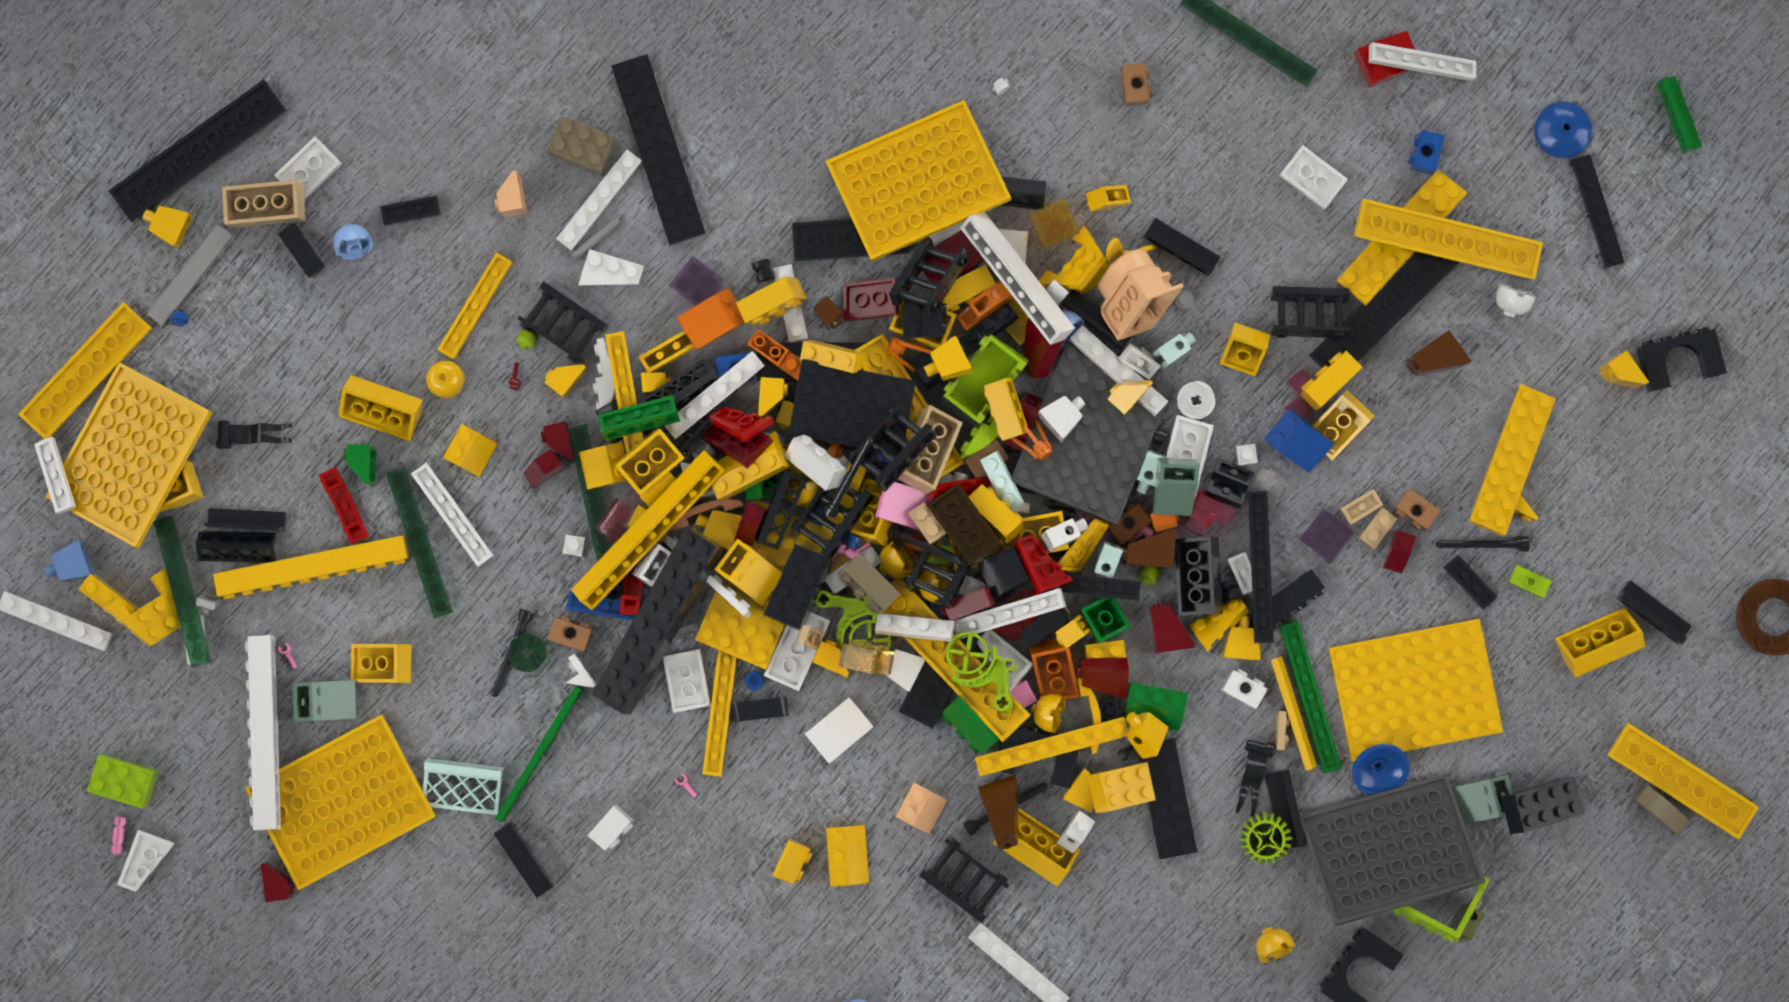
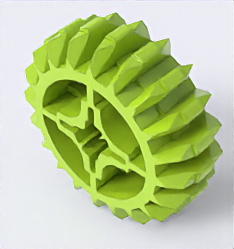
(1260, 846)

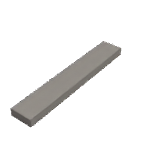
(190, 275)

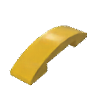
(1095, 712)

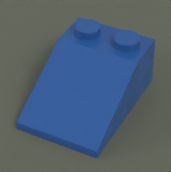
(1298, 440)

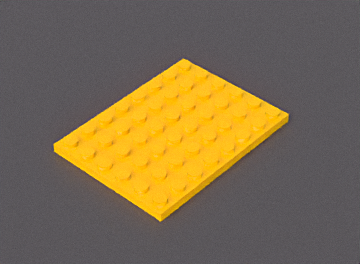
(918, 180)
(131, 453)
(1416, 688)
(346, 802)

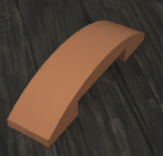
(727, 504)

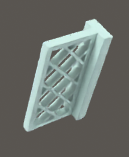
(465, 770)

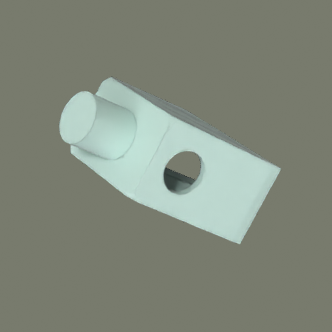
(1173, 350)
(1148, 464)
(1110, 554)

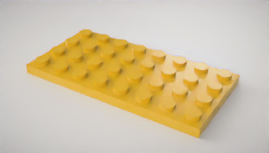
(757, 636)

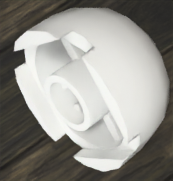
(1514, 300)

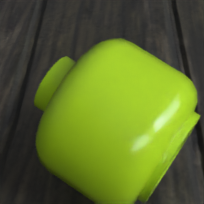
(526, 339)
(1149, 575)

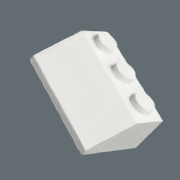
(815, 462)

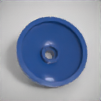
(1553, 137)
(1385, 775)

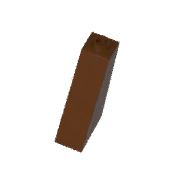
(1001, 806)

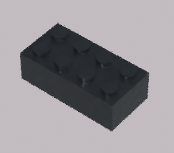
(1198, 576)
(798, 587)
(1542, 805)

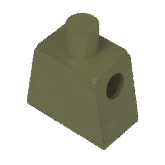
(1473, 923)

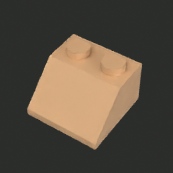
(510, 197)
(921, 808)

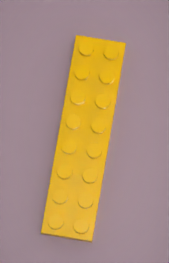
(1381, 261)
(878, 360)
(85, 371)
(1512, 460)
(1682, 781)

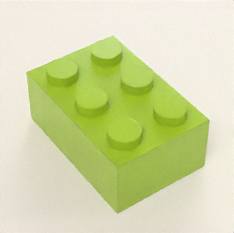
(122, 781)

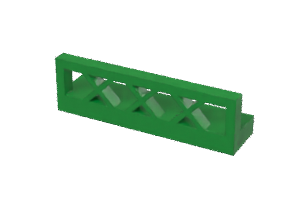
(1678, 114)
(638, 418)

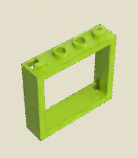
(1433, 926)

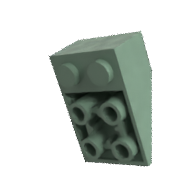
(1175, 486)
(324, 700)
(1482, 798)

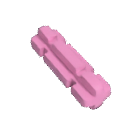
(118, 835)

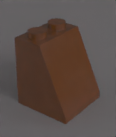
(1438, 356)
(1152, 551)

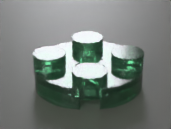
(518, 645)

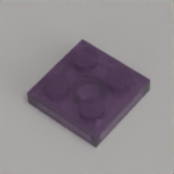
(695, 281)
(1326, 535)

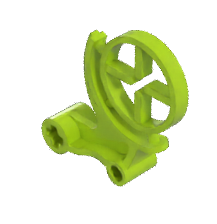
(852, 609)
(996, 673)

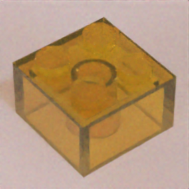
(1053, 223)
(866, 657)

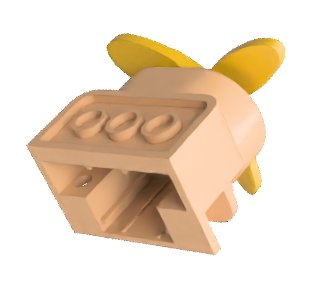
(1132, 290)

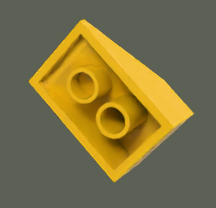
(1343, 422)
(185, 489)
(381, 663)

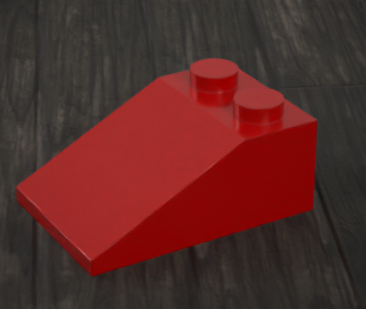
(1377, 73)

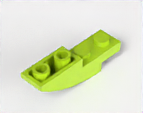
(980, 438)

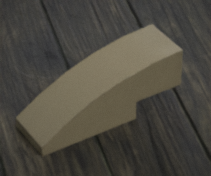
(1661, 809)

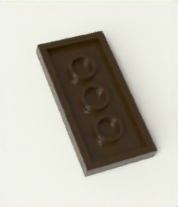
(964, 524)

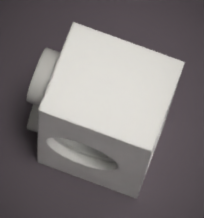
(1252, 697)

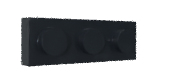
(410, 210)
(1470, 582)

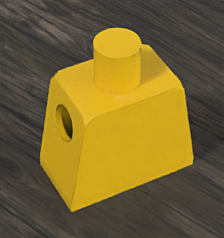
(168, 224)
(949, 361)
(720, 527)
(1240, 642)
(1146, 733)
(1080, 792)

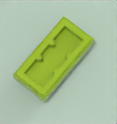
(1529, 581)

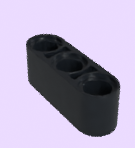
(301, 250)
(760, 709)

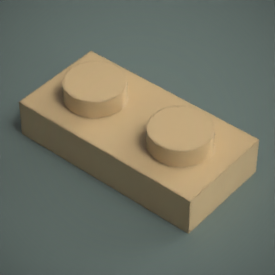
(1361, 506)
(927, 523)
(1377, 528)
(809, 637)
(1282, 722)

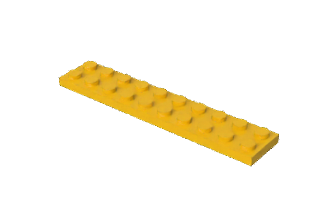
(1448, 239)
(934, 652)

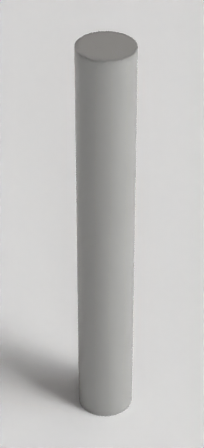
(596, 238)

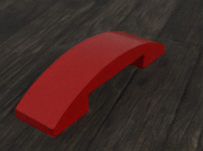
(344, 505)
(632, 594)

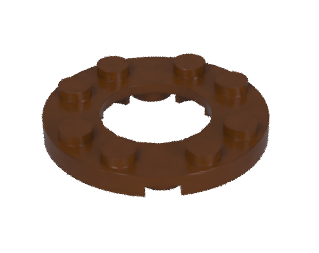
(1747, 621)

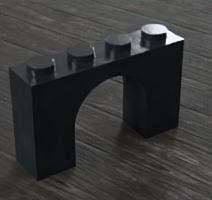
(1703, 344)
(1044, 625)
(1064, 763)
(1363, 945)

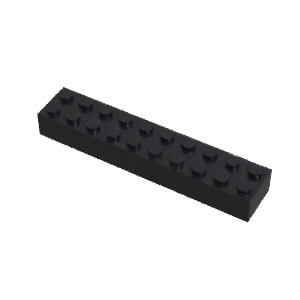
(658, 620)

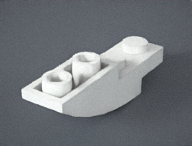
(604, 385)

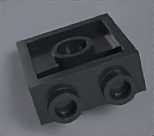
(919, 324)

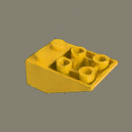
(749, 572)

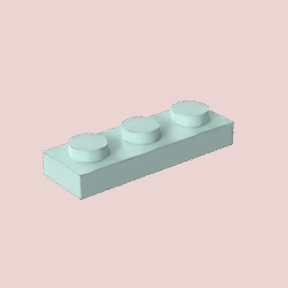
(1001, 479)

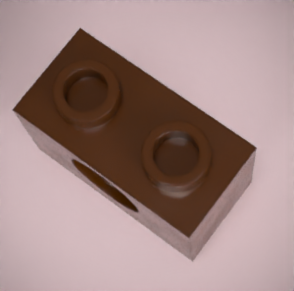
(828, 313)
(1139, 519)

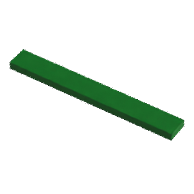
(1310, 697)
(539, 753)

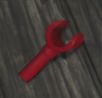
(513, 382)

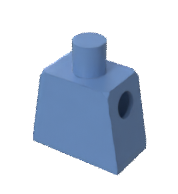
(70, 563)

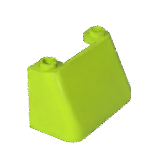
(989, 364)

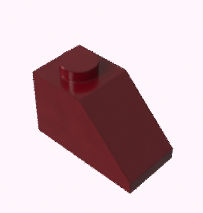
(557, 438)
(750, 523)
(1399, 551)
(275, 884)

